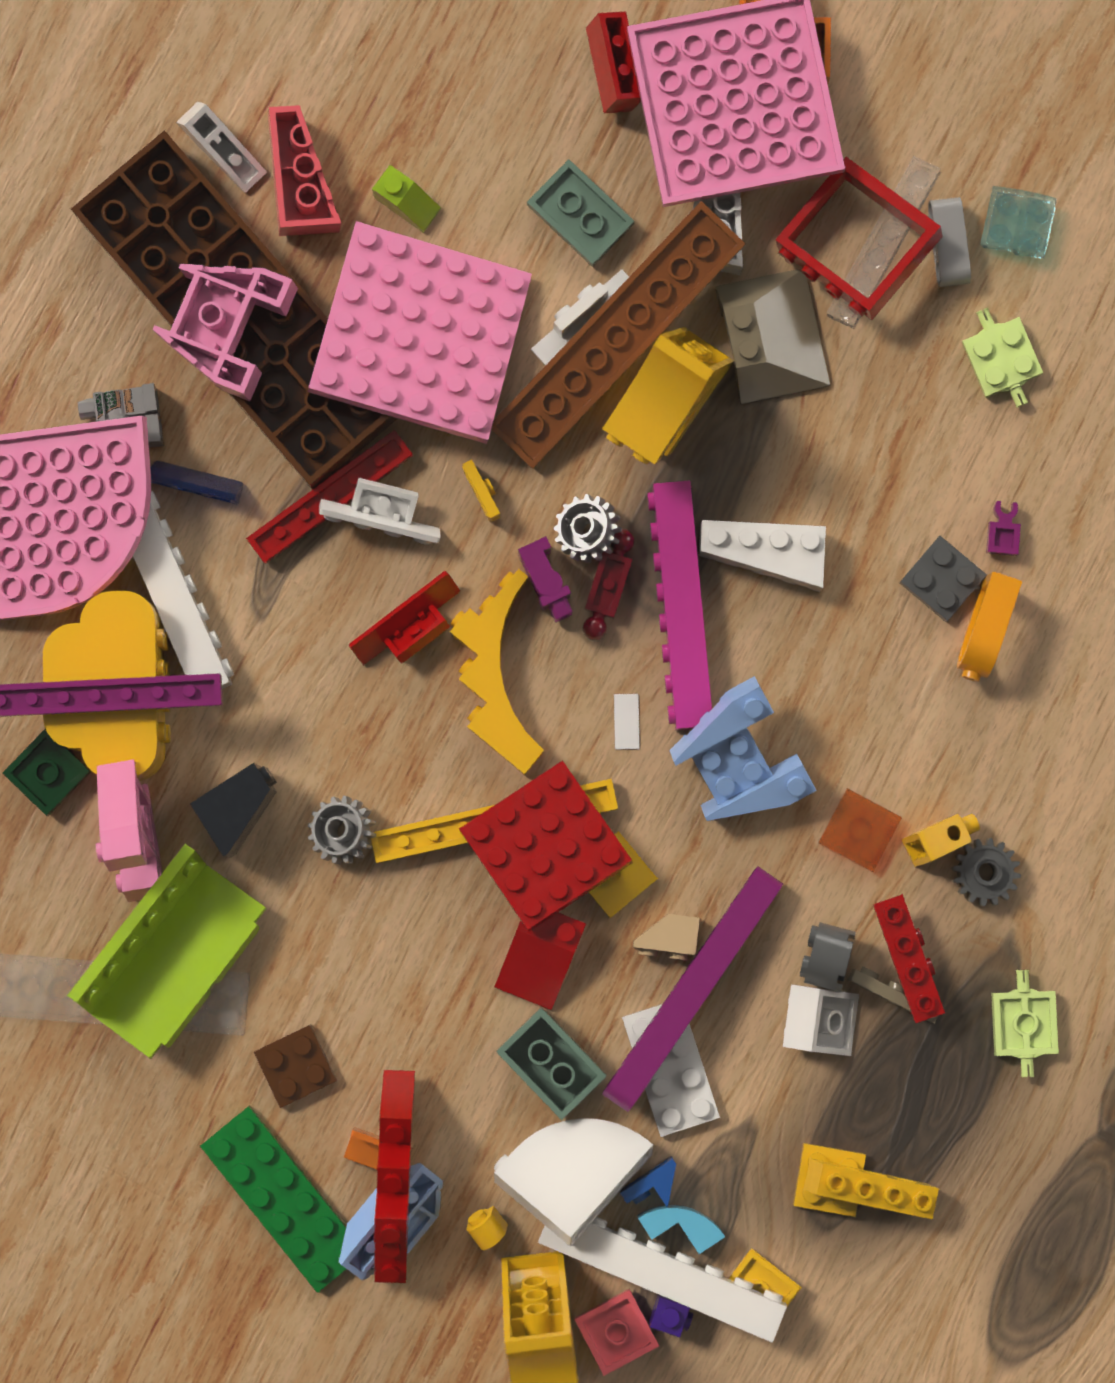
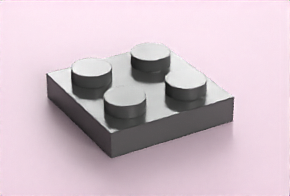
(942, 578)

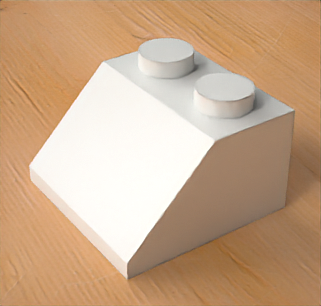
(820, 1020)

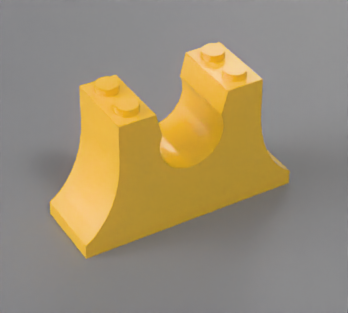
(666, 394)
(538, 1319)

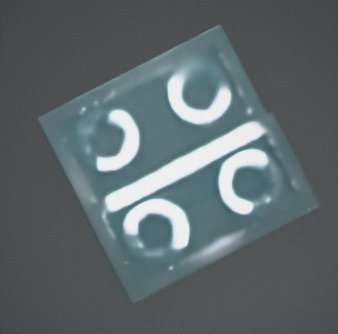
(1018, 222)

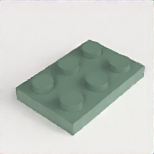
(580, 213)

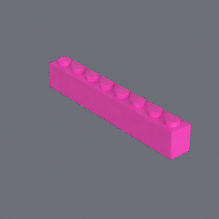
(682, 603)

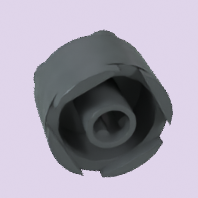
(828, 956)

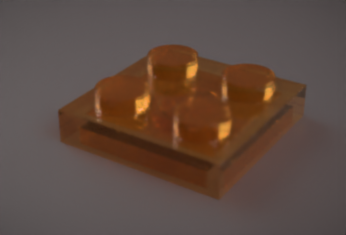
(859, 830)

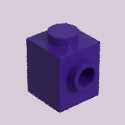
(670, 1316)

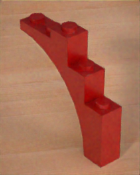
(393, 1176)

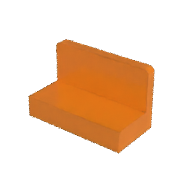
(363, 1148)

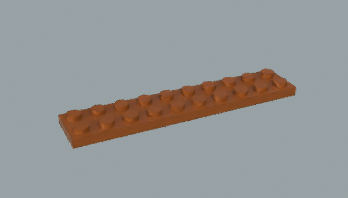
(617, 334)

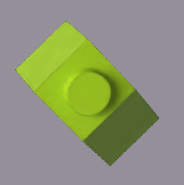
(405, 198)

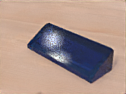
(196, 482)

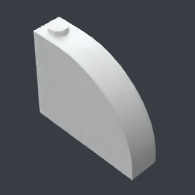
(572, 1172)

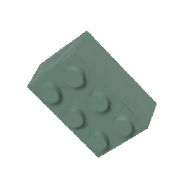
(551, 1063)

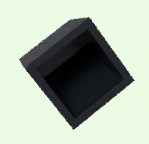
(235, 807)

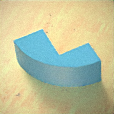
(696, 1225)

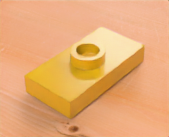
(482, 489)

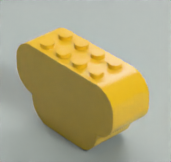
(114, 640)

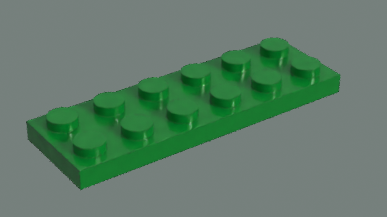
(279, 1196)

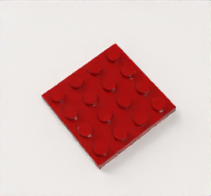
(545, 846)

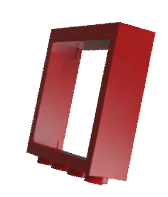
(896, 205)

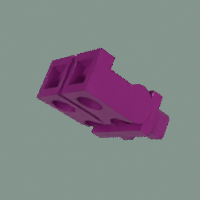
(545, 580)

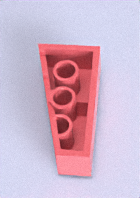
(301, 191)

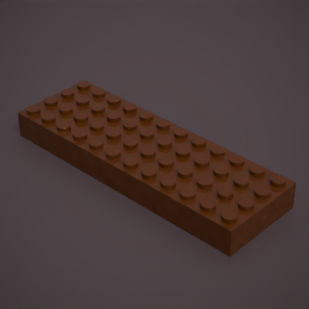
(168, 214)

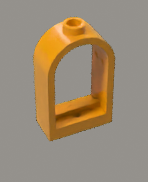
(988, 625)

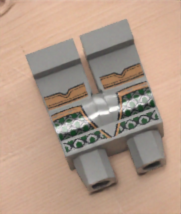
(124, 404)

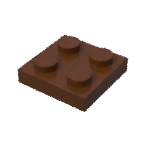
(295, 1066)

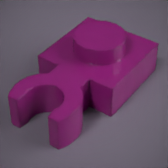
(1003, 535)

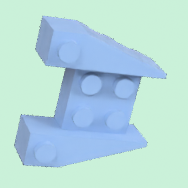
(733, 761)

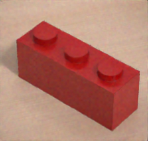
(613, 62)

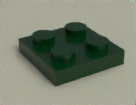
(46, 773)

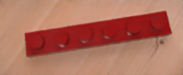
(340, 488)

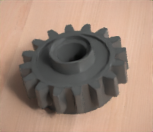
(1002, 872)

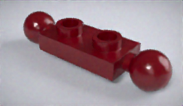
(608, 586)

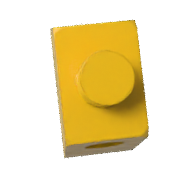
(940, 838)

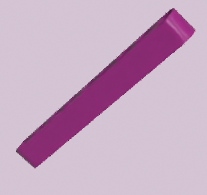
(692, 989)

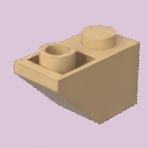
(670, 934)

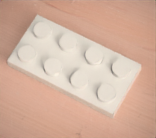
(680, 1087)

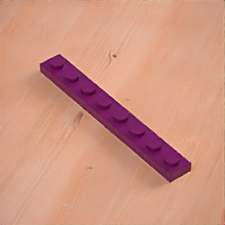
(111, 695)

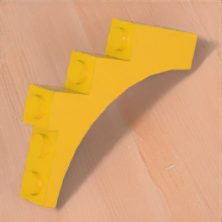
(483, 636)

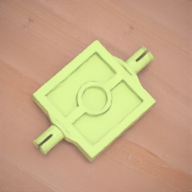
(1002, 357)
(1025, 1023)

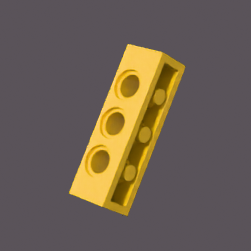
(871, 1188)

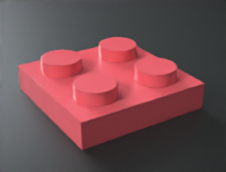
(616, 1332)

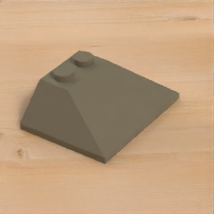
(773, 336)

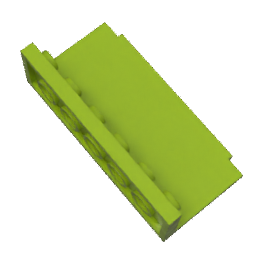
(169, 954)

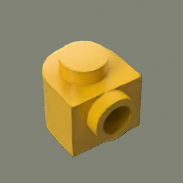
(486, 1227)

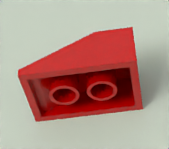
(540, 959)

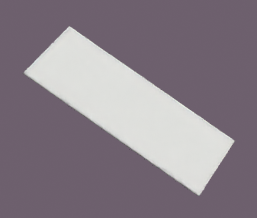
(626, 721)

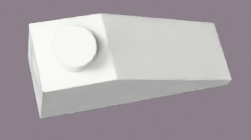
(221, 146)

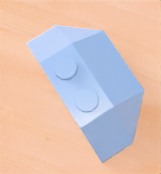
(424, 1206)

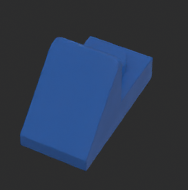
(658, 1177)

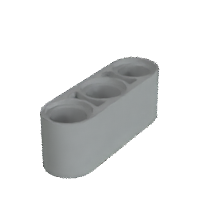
(951, 252)

